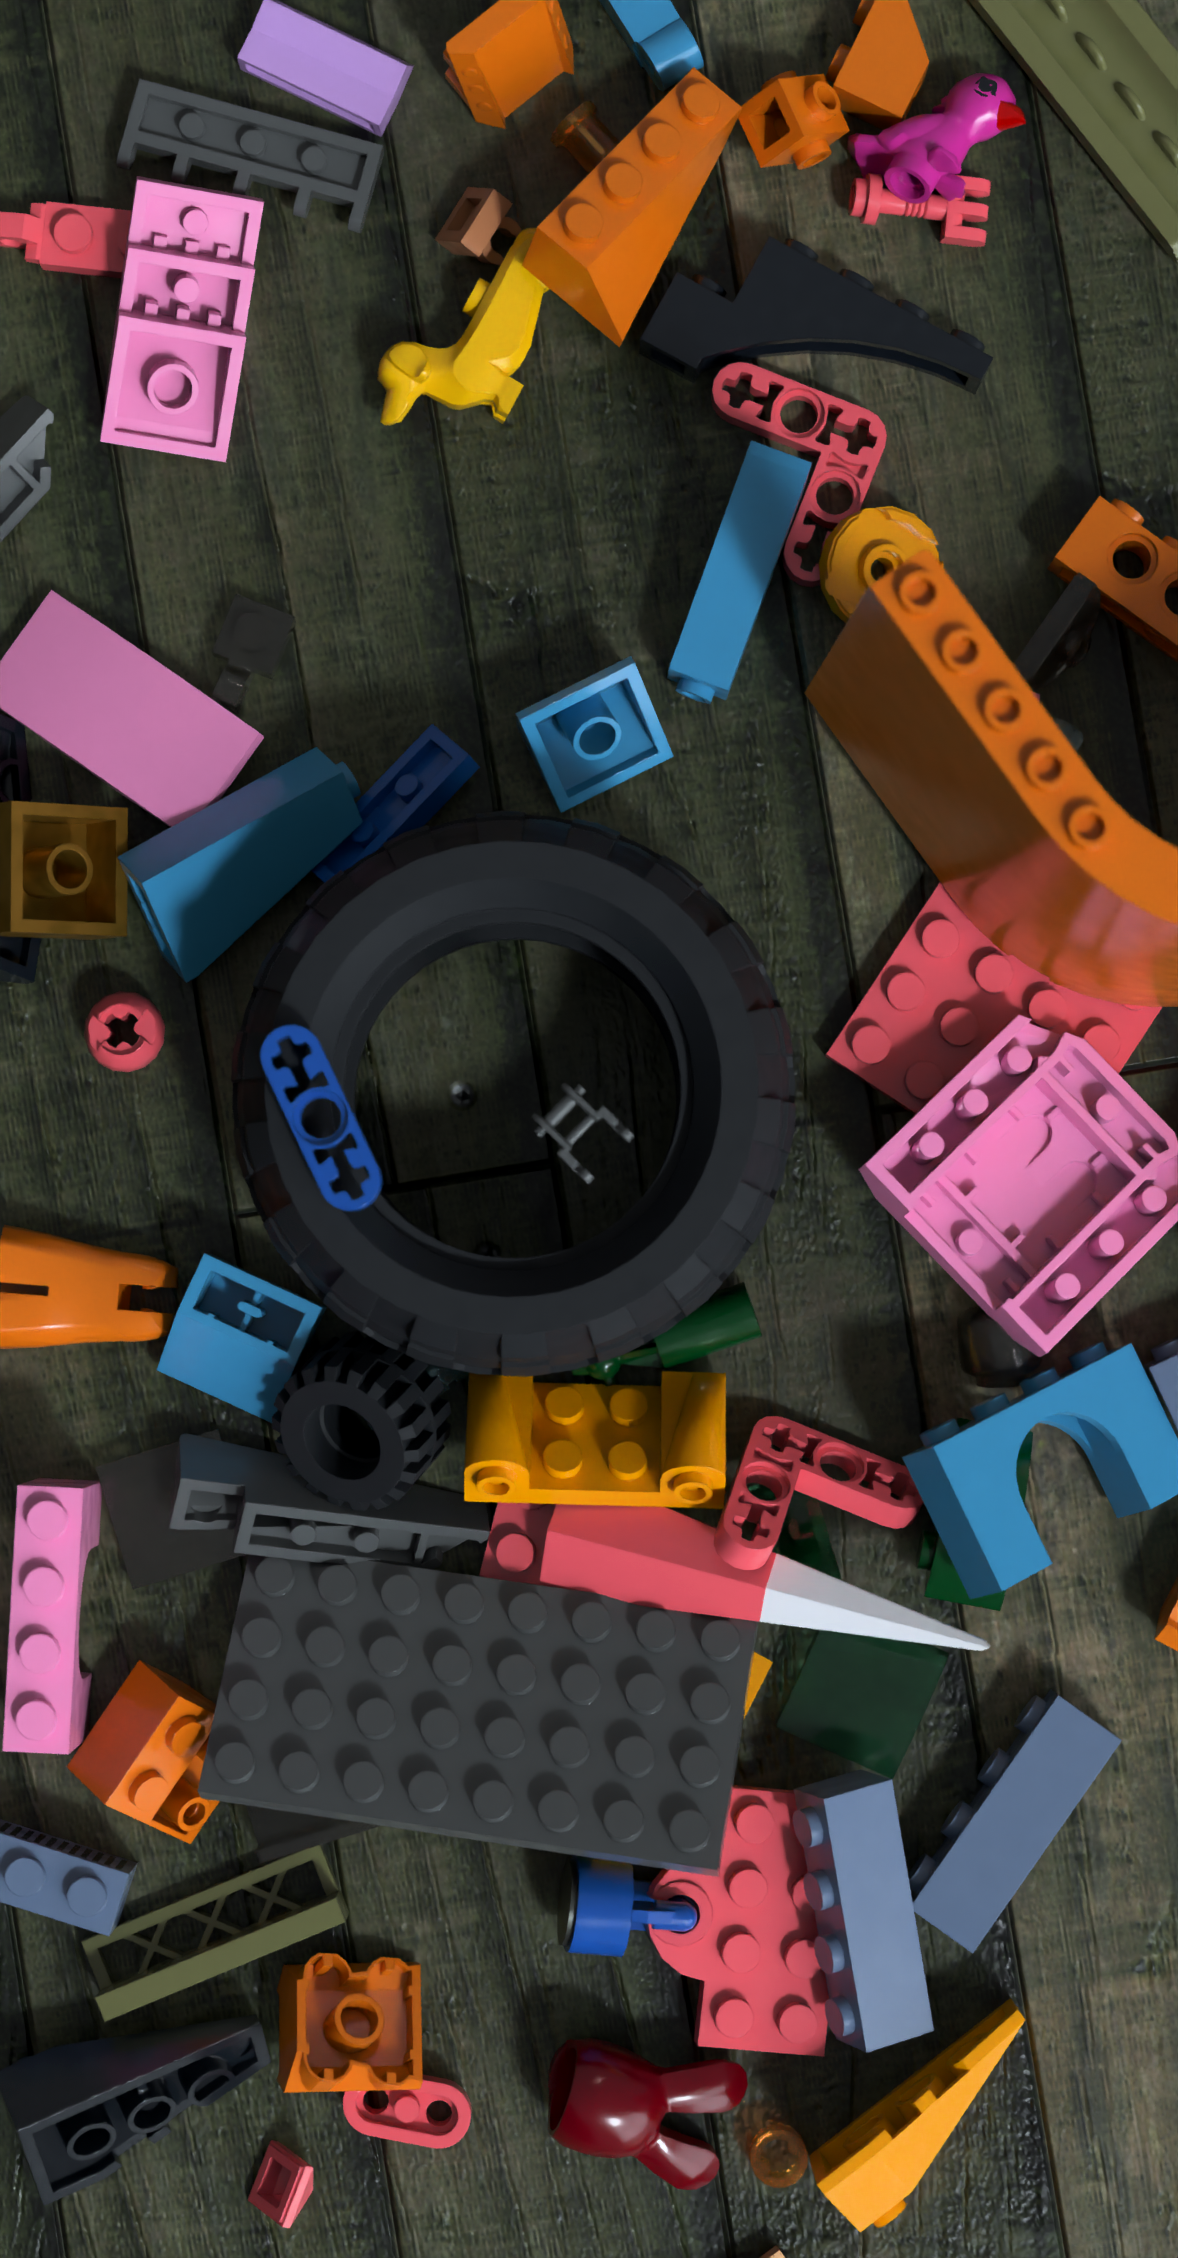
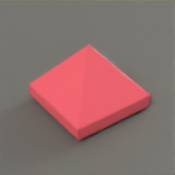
(282, 2184)

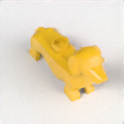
(484, 357)

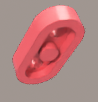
(407, 2117)

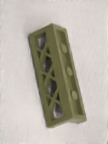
(221, 1954)

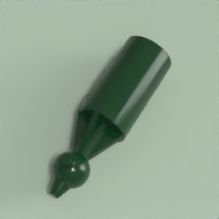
(714, 1326)

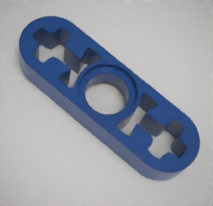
(284, 1079)

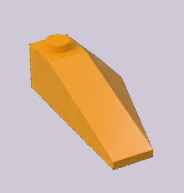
(890, 2146)

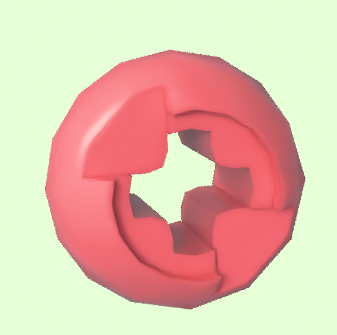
(100, 1035)

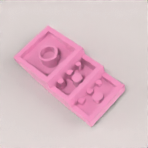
(181, 319)
(122, 713)

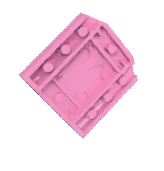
(1032, 1180)

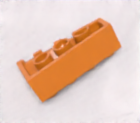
(626, 214)

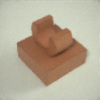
(474, 223)

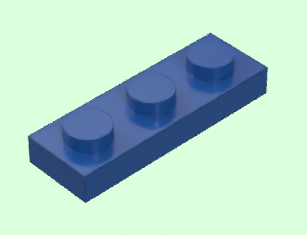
(403, 798)

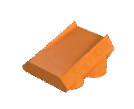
(508, 57)
(350, 2025)

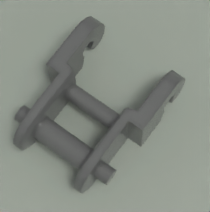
(560, 1110)

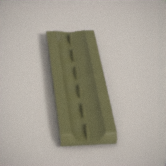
(1111, 85)

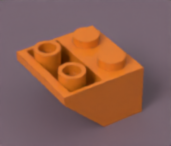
(151, 1753)

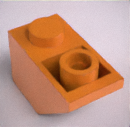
(884, 65)

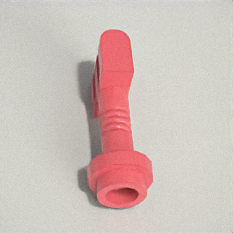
(870, 198)

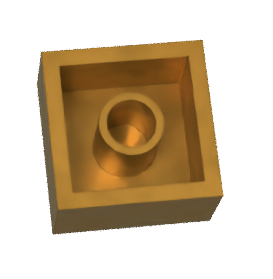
(62, 871)

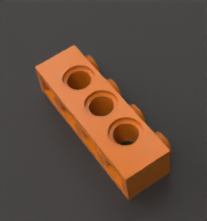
(1135, 601)

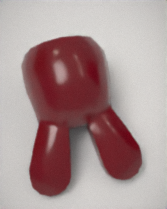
(614, 2101)

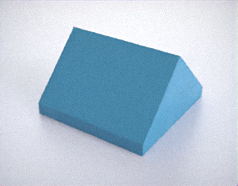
(594, 734)

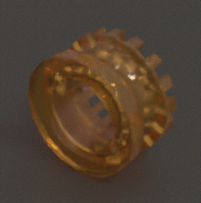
(795, 2146)

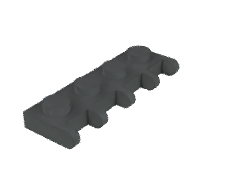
(252, 148)

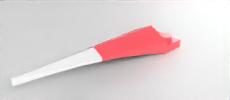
(671, 1564)

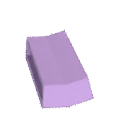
(324, 66)

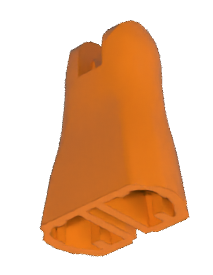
(75, 1292)

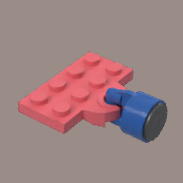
(736, 1933)

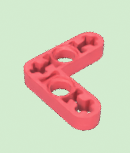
(833, 462)
(785, 1472)

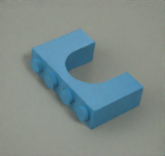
(971, 1469)

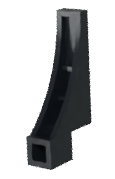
(802, 309)

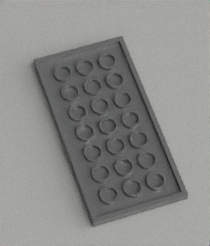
(482, 1711)

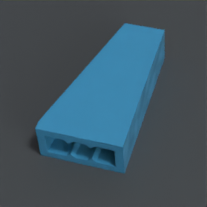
(738, 572)
(239, 857)

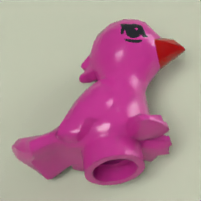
(931, 147)

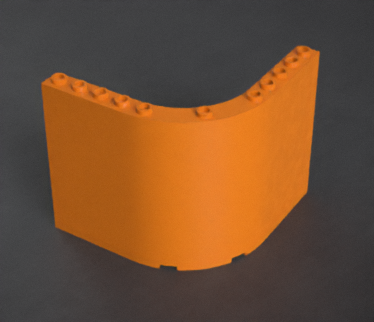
(998, 793)

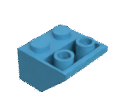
(239, 1336)

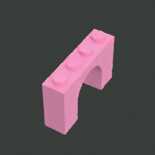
(44, 1685)

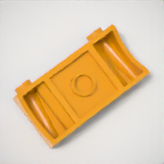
(597, 1442)

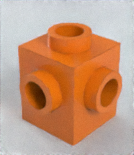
(793, 120)

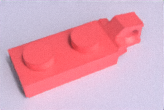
(69, 237)

